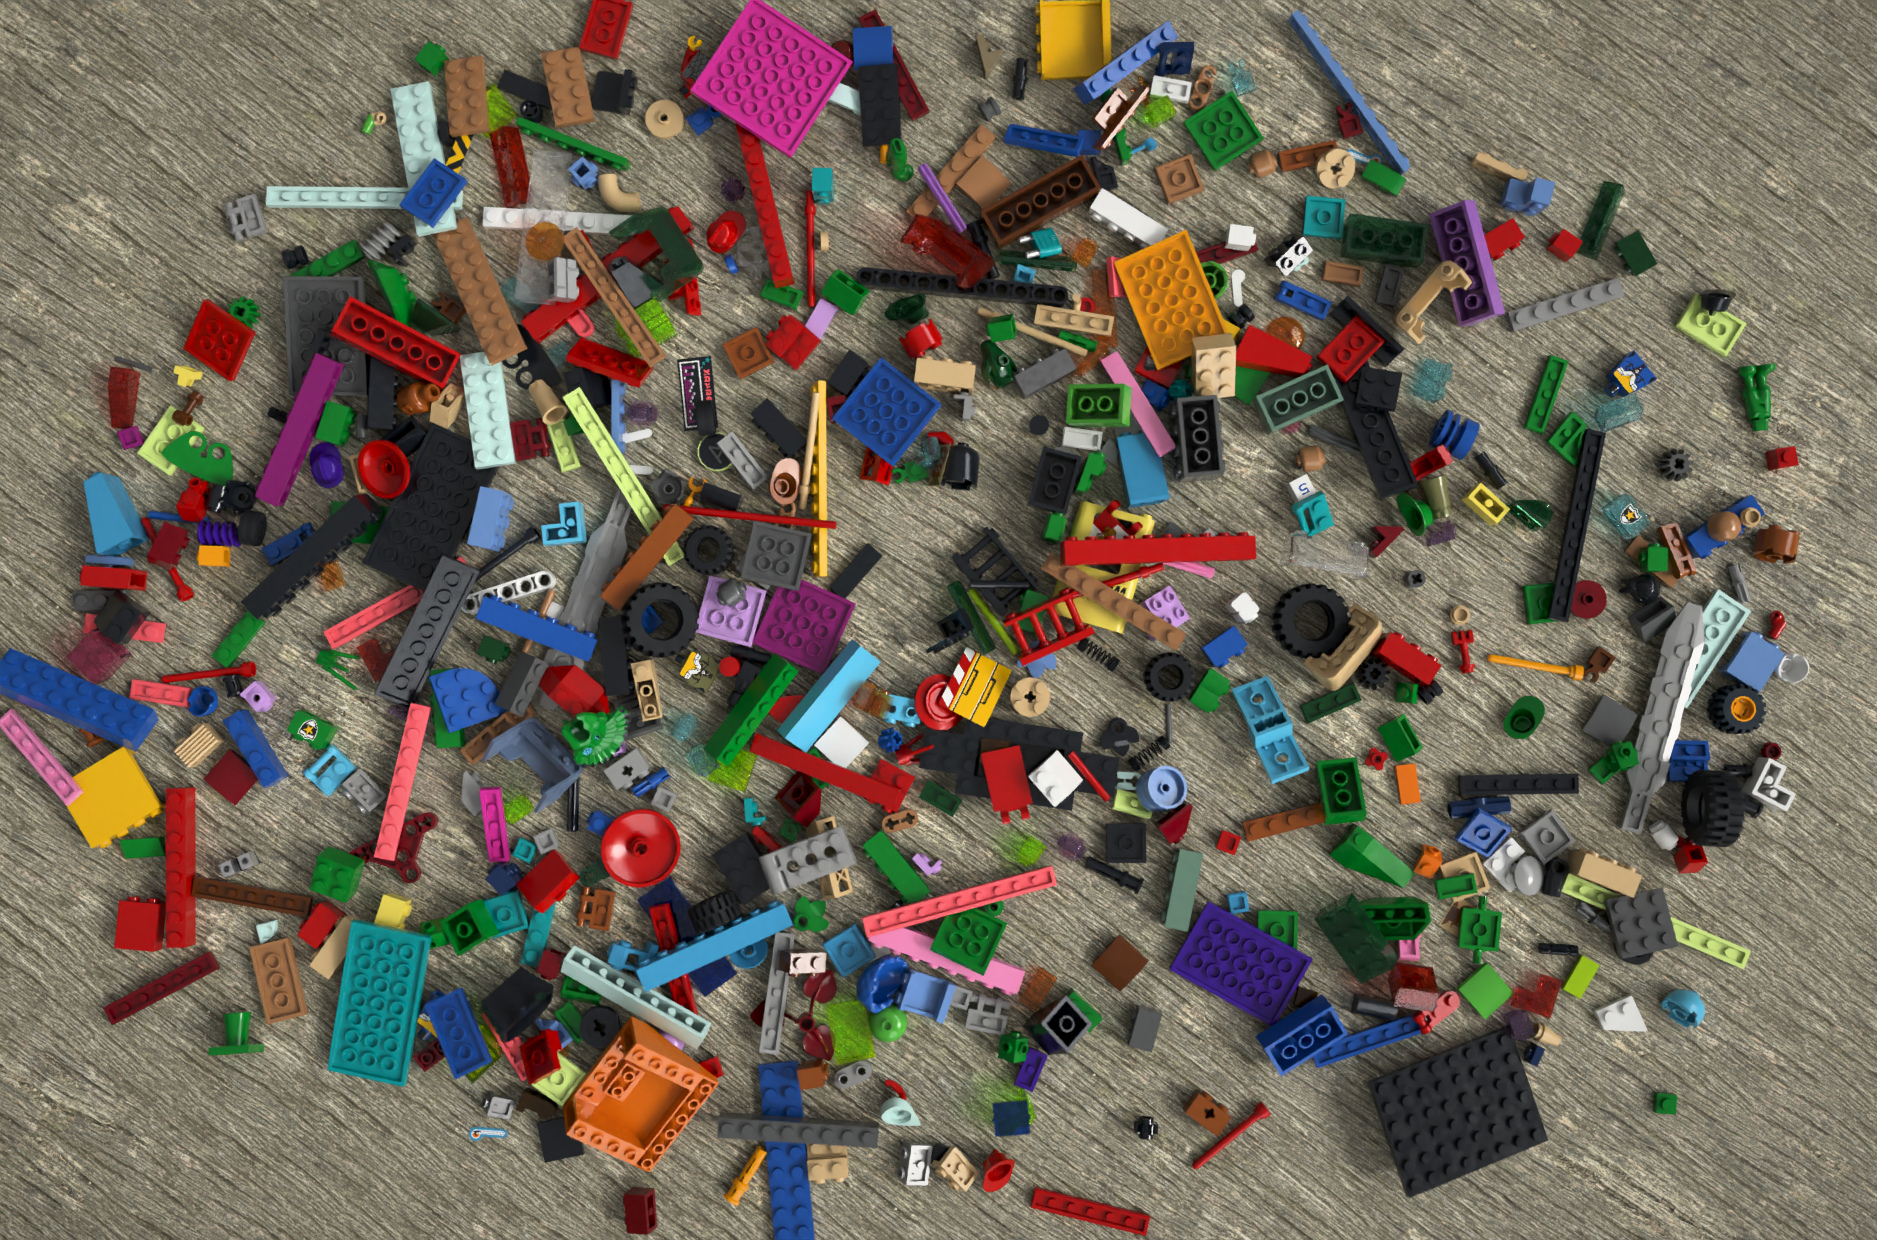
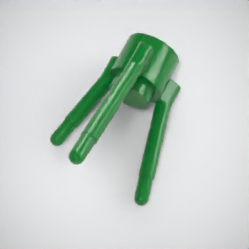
(329, 661)

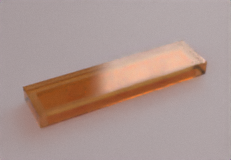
(1104, 305)

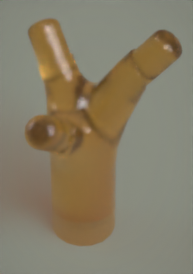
(1147, 101)

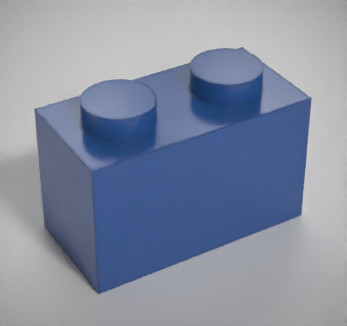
(1223, 647)

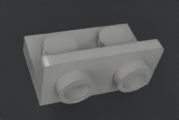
(363, 792)
(914, 1163)

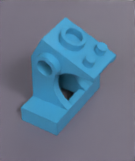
(620, 949)

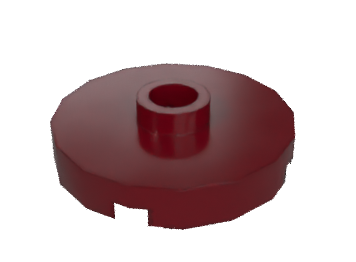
(1597, 602)

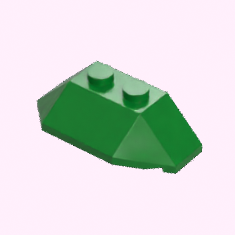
(395, 291)
(1398, 916)

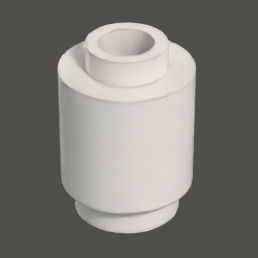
(1663, 835)

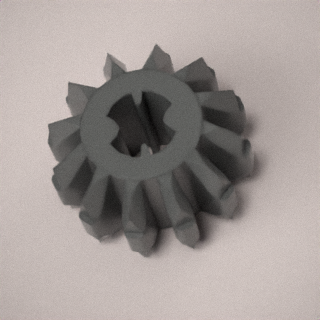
(1680, 470)

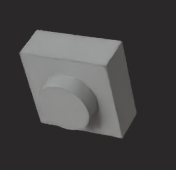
(664, 799)
(546, 841)
(961, 997)

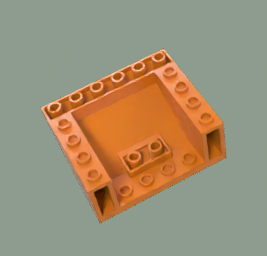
(637, 1096)

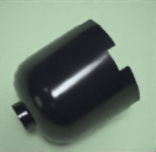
(961, 467)

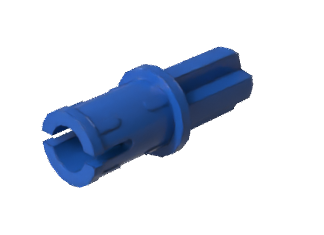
(650, 782)

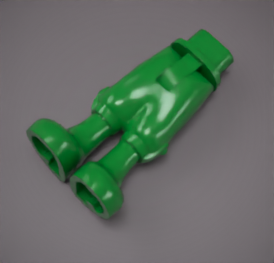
(897, 160)
(1757, 400)

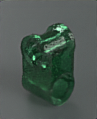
(598, 870)

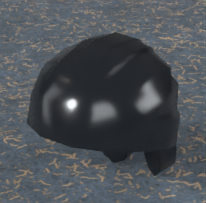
(1643, 588)

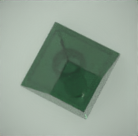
(430, 321)
(1531, 513)

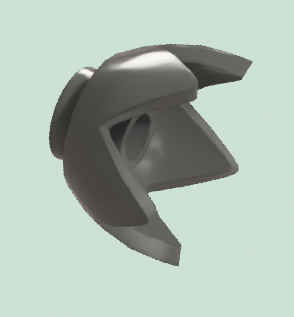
(659, 485)

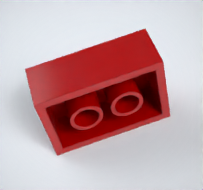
(1406, 658)

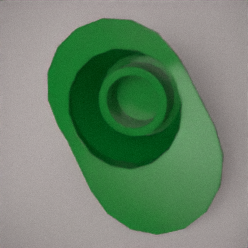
(1415, 513)
(1524, 717)

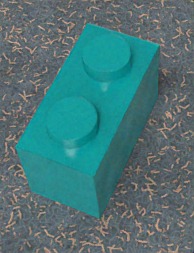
(823, 185)

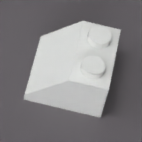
(1055, 778)

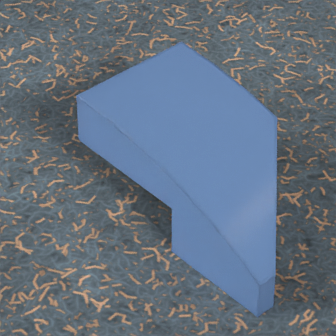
(564, 1036)

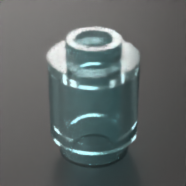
(684, 727)

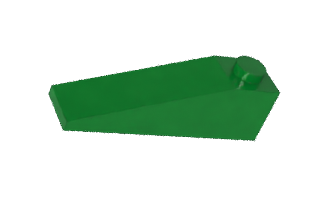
(1366, 855)

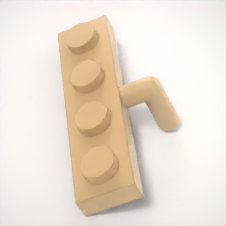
(1074, 319)

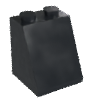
(1057, 1026)

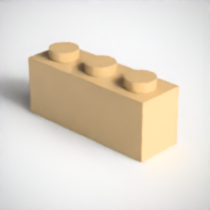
(333, 953)

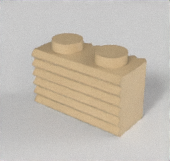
(198, 744)

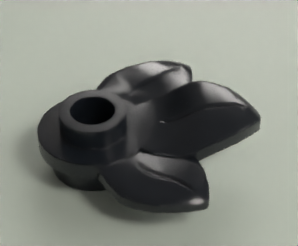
(1120, 739)

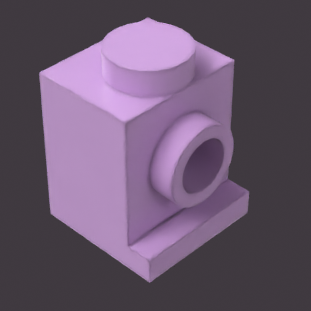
(266, 696)

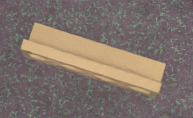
(830, 882)

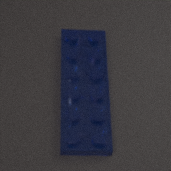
(708, 976)

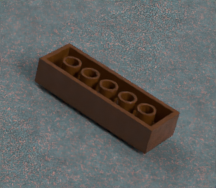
(1040, 202)

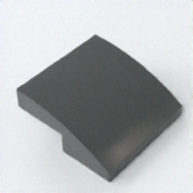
(1609, 720)
(636, 725)

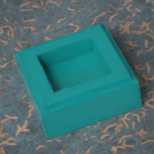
(525, 850)

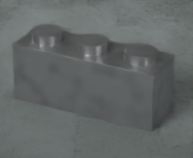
(1044, 372)

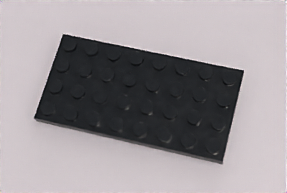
(431, 511)

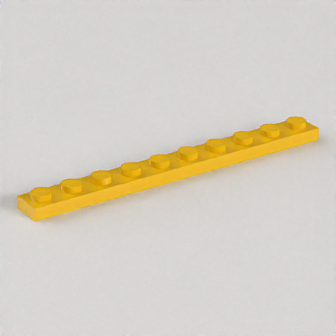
(819, 485)

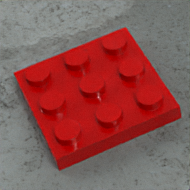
(219, 340)

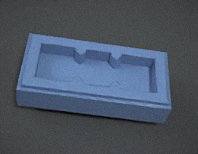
(109, 561)

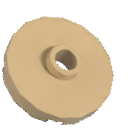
(668, 128)

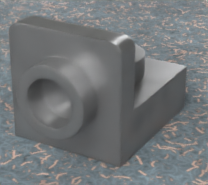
(498, 1105)

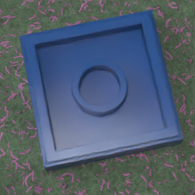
(1483, 832)

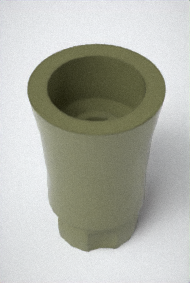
(1437, 496)

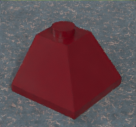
(801, 798)
(1175, 823)

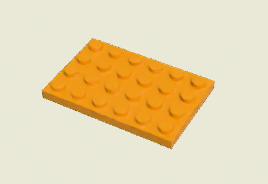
(1170, 298)

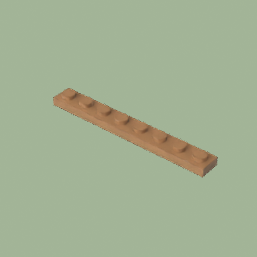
(614, 297)
(1114, 602)

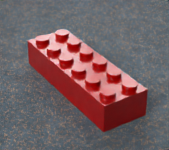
(395, 343)

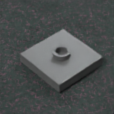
(1546, 836)

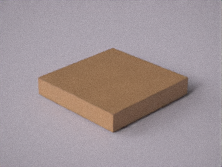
(1179, 179)

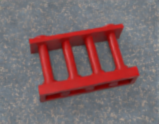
(1063, 637)

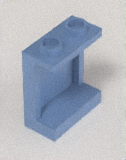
(1753, 661)
(925, 995)

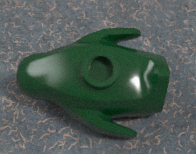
(996, 365)

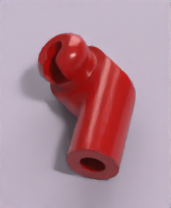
(943, 437)
(1778, 624)

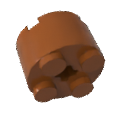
(1776, 544)

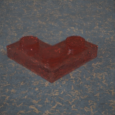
(374, 658)
(1540, 1001)

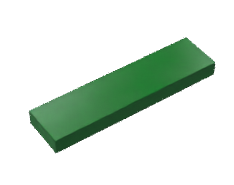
(1545, 394)

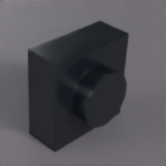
(443, 134)

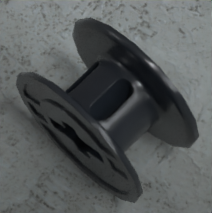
(593, 1036)

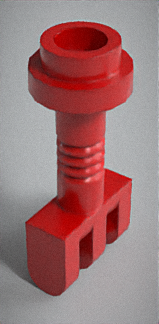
(1466, 667)

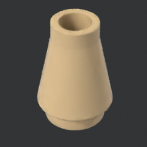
(1545, 1034)

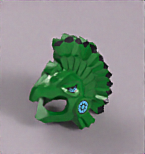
(596, 735)

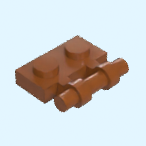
(602, 908)

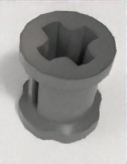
(1420, 578)

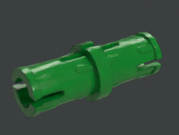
(1078, 340)

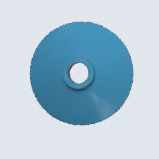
(744, 961)

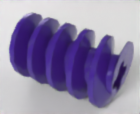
(216, 535)

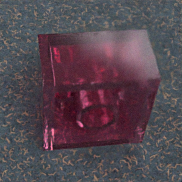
(98, 656)

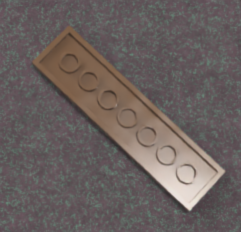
(480, 292)

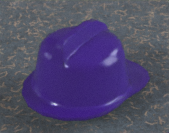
(326, 465)

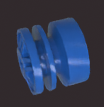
(1458, 436)

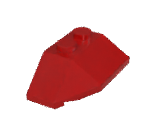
(574, 690)

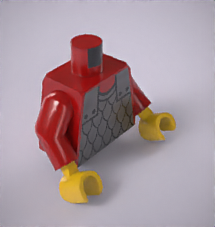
(692, 66)

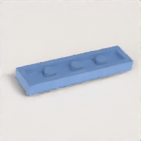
(618, 408)

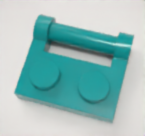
(1317, 511)

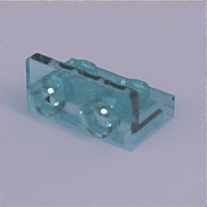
(1433, 380)

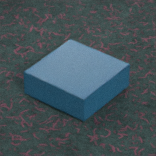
(1237, 902)

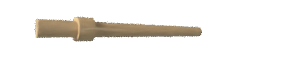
(1038, 334)
(805, 488)

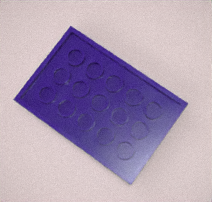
(1240, 963)

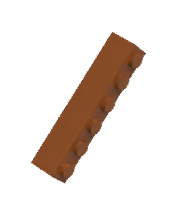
(643, 561)

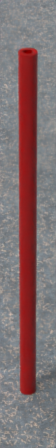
(758, 517)

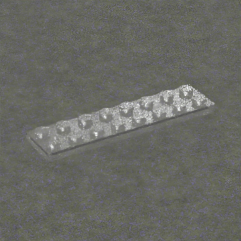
(545, 203)

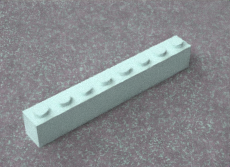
(632, 996)

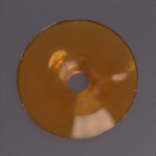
(550, 246)
(1289, 325)

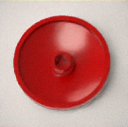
(640, 847)

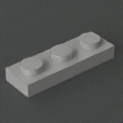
(742, 460)

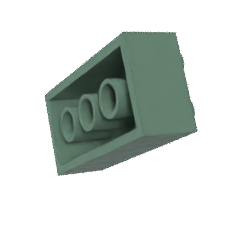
(1313, 390)

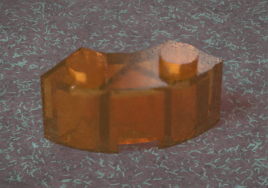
(873, 701)

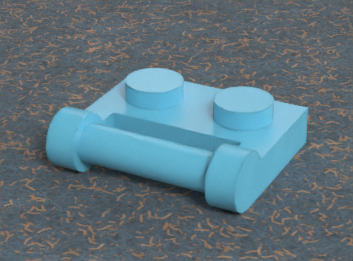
(334, 774)

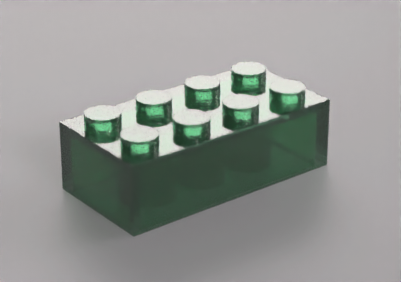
(1384, 240)
(1356, 938)

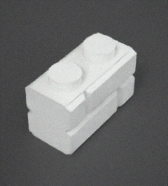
(1242, 608)

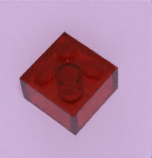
(1413, 987)

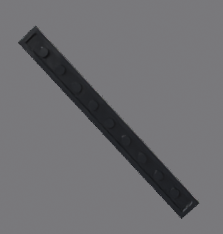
(1576, 525)

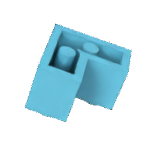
(571, 528)

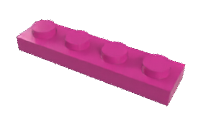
(494, 824)

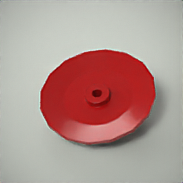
(928, 706)

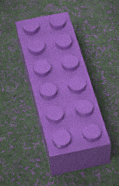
(1463, 242)

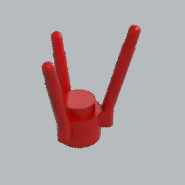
(906, 754)

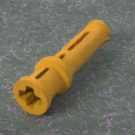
(740, 1183)

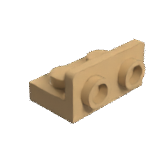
(956, 1170)

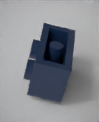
(504, 877)

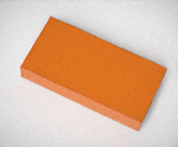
(1407, 783)

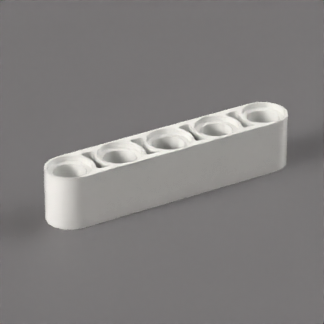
(516, 587)

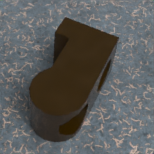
(538, 1103)

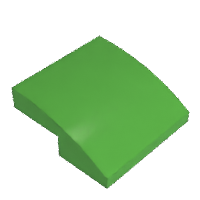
(1485, 990)

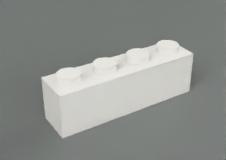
(1126, 220)

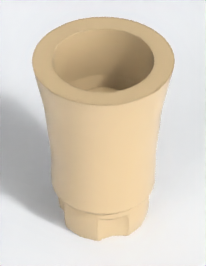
(548, 404)

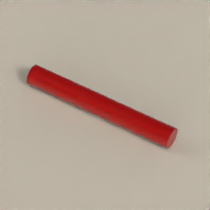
(1089, 776)

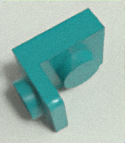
(751, 808)

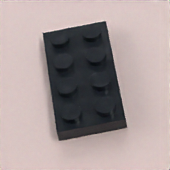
(879, 104)

